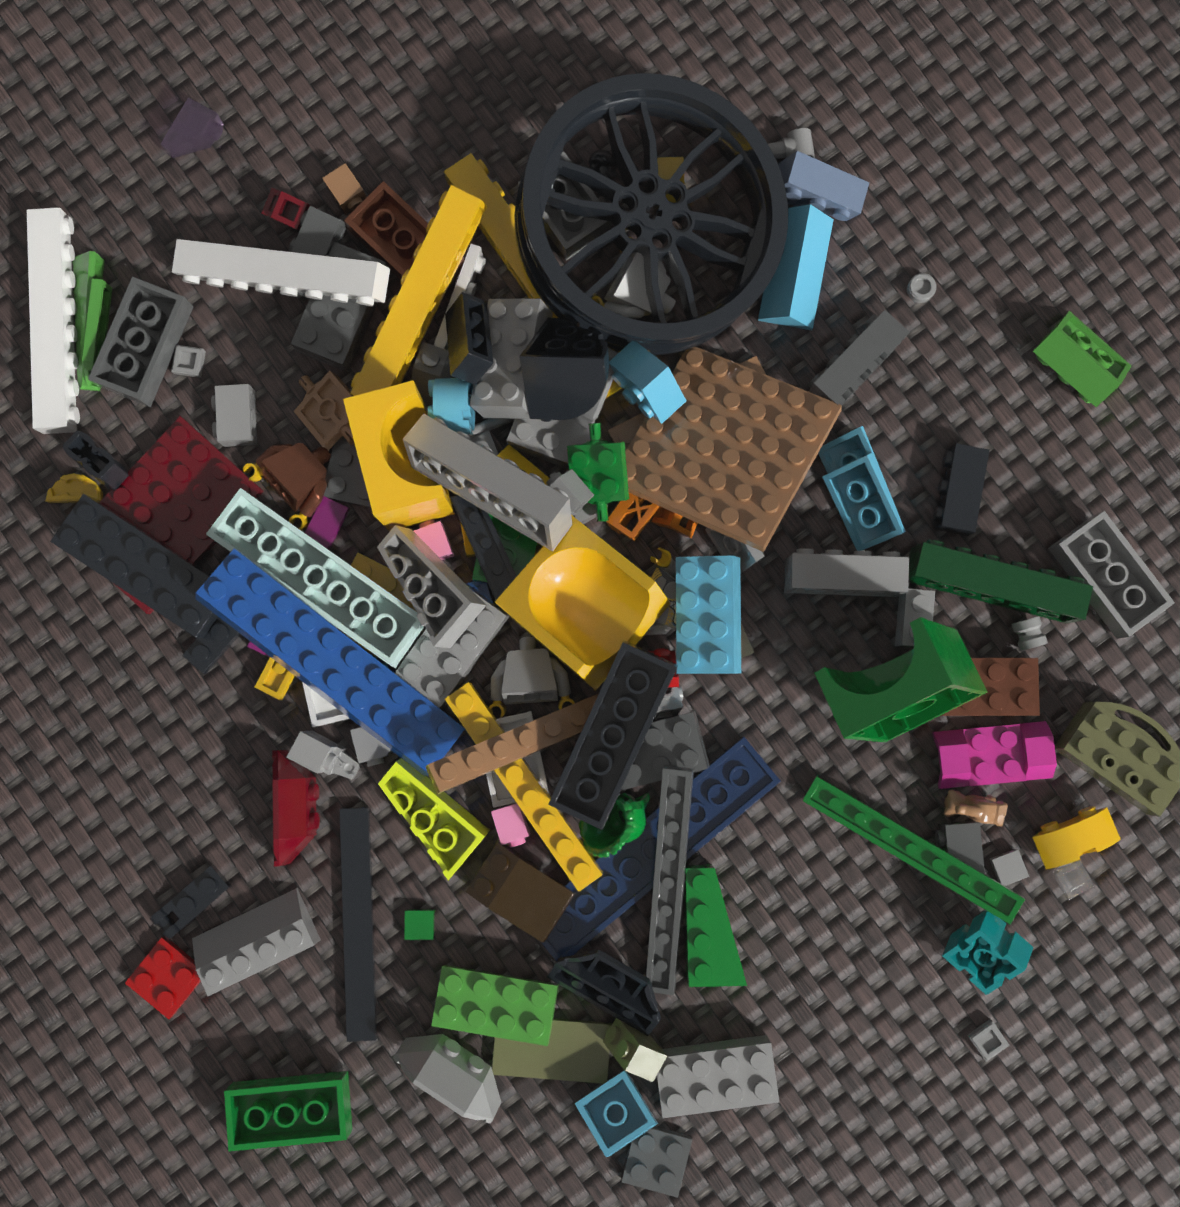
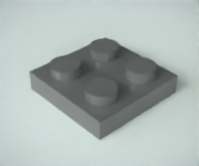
(657, 1161)

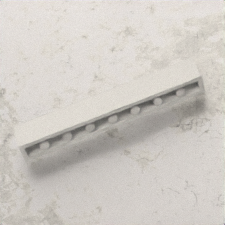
(281, 271)
(52, 321)

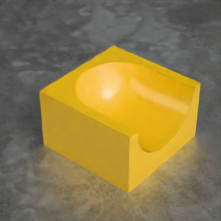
(394, 488)
(583, 602)

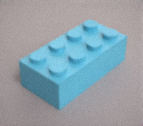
(708, 615)

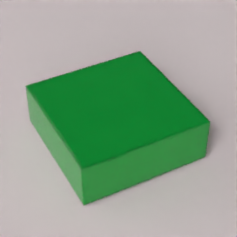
(419, 924)

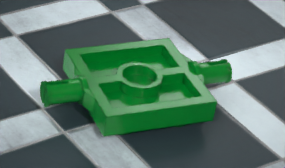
(601, 469)

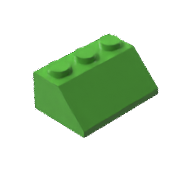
(1082, 359)

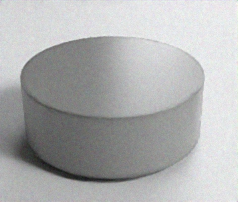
(921, 288)

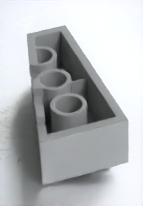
(436, 592)

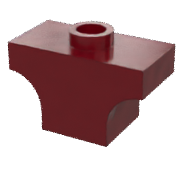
(285, 208)

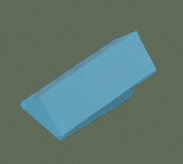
(796, 285)
(860, 490)

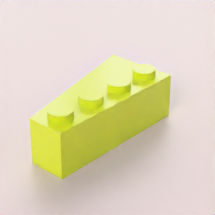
(435, 818)

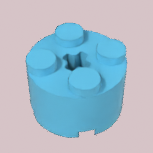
(452, 403)

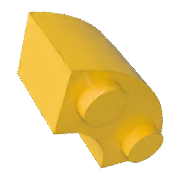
(1083, 834)

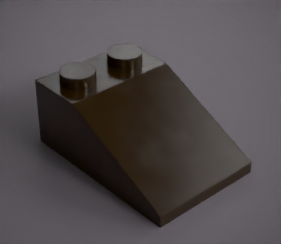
(520, 892)

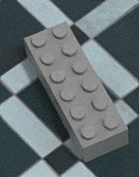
(489, 481)

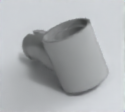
(795, 140)

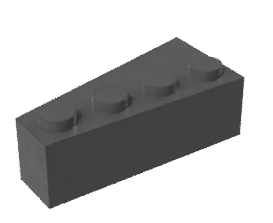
(860, 359)

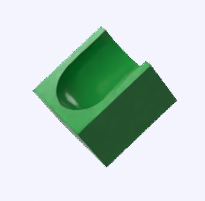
(906, 690)

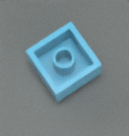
(646, 382)
(616, 1113)

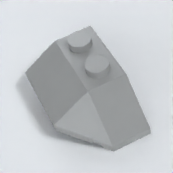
(450, 1075)

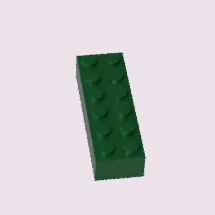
(998, 582)

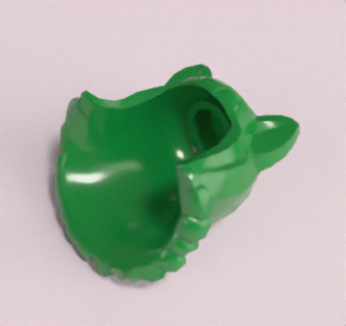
(623, 825)

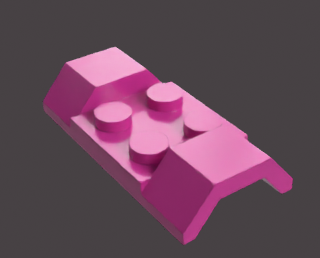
(995, 754)

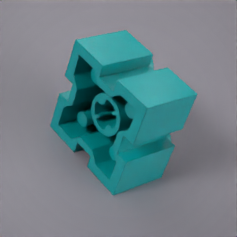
(987, 952)

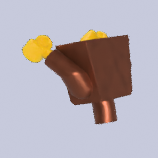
(294, 475)

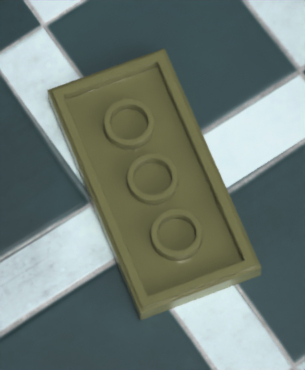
(572, 1054)

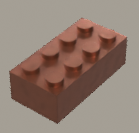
(389, 229)
(1010, 687)

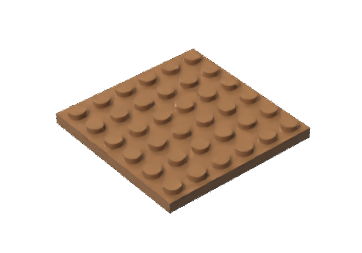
(730, 449)

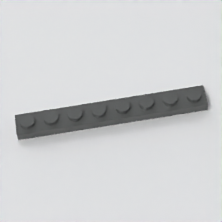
(669, 878)

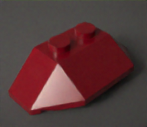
(293, 808)

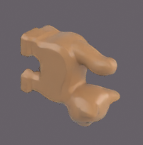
(976, 807)

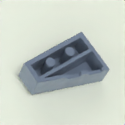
(822, 186)

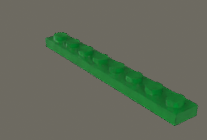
(914, 850)

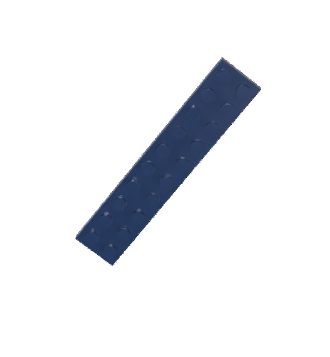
(717, 799)

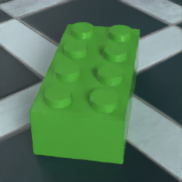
(495, 1005)

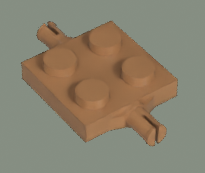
(325, 410)

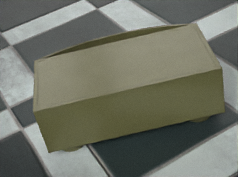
(1123, 755)

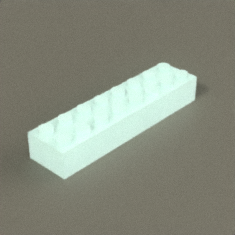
(318, 578)

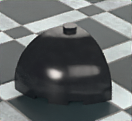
(564, 370)

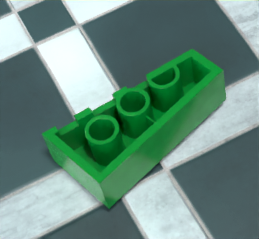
(709, 940)

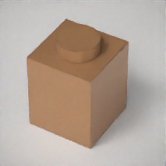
(344, 188)

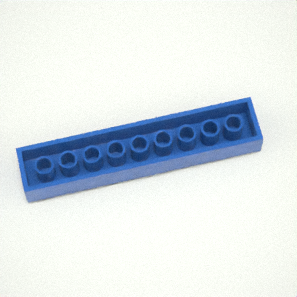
(328, 661)

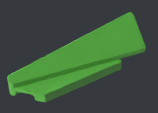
(92, 313)

